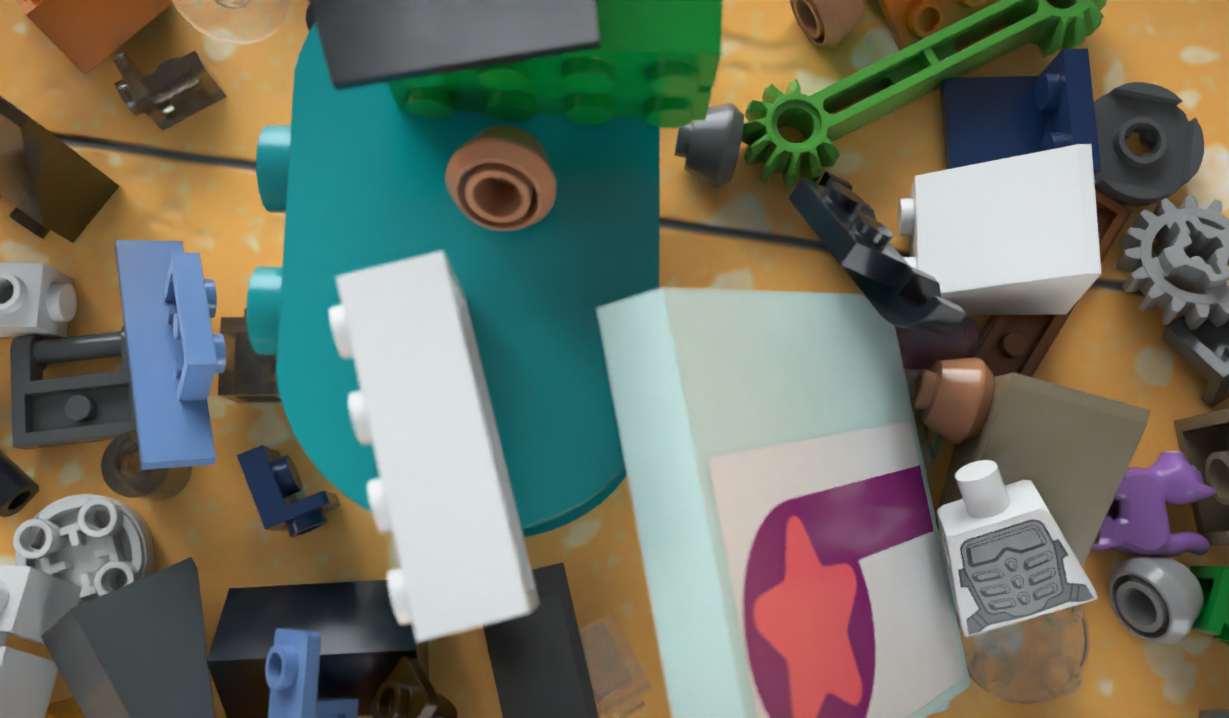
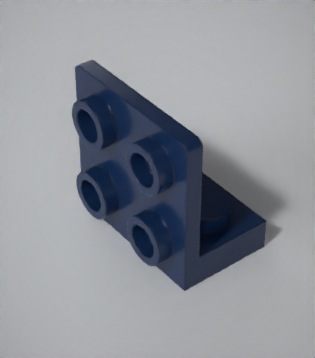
(1020, 114)

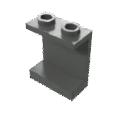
(541, 656)

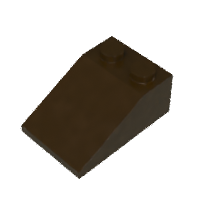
(47, 178)

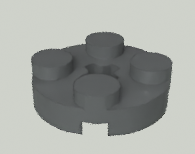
(1172, 139)

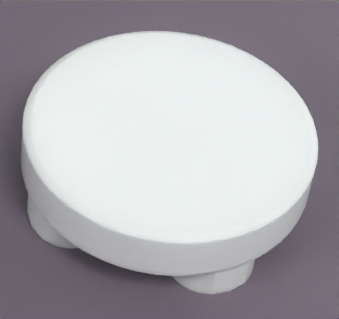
(87, 543)

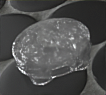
(1031, 657)

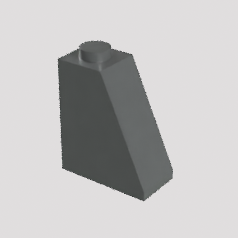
(138, 649)

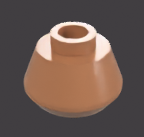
(827, 21)
(502, 179)
(954, 397)

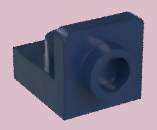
(274, 487)

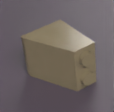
(1064, 443)

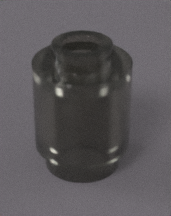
(124, 475)

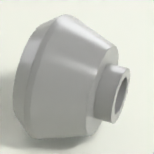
(1155, 598)

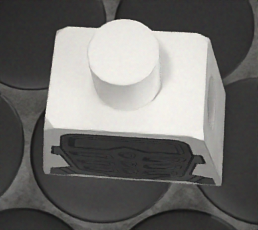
(1006, 553)

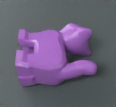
(1138, 514)

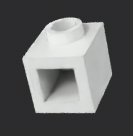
(35, 300)

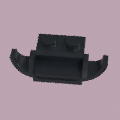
(864, 250)

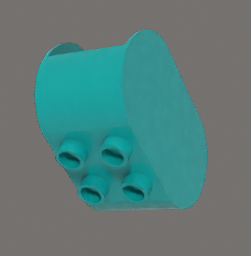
(371, 191)

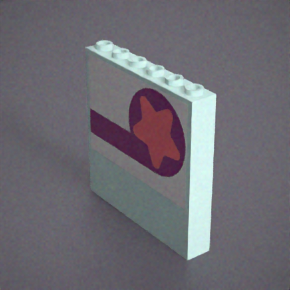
(781, 506)

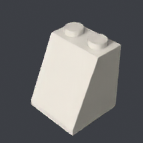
(1007, 232)

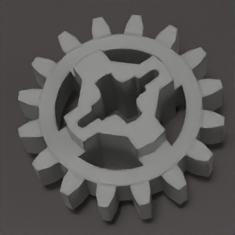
(1189, 264)

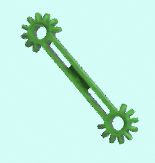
(911, 75)

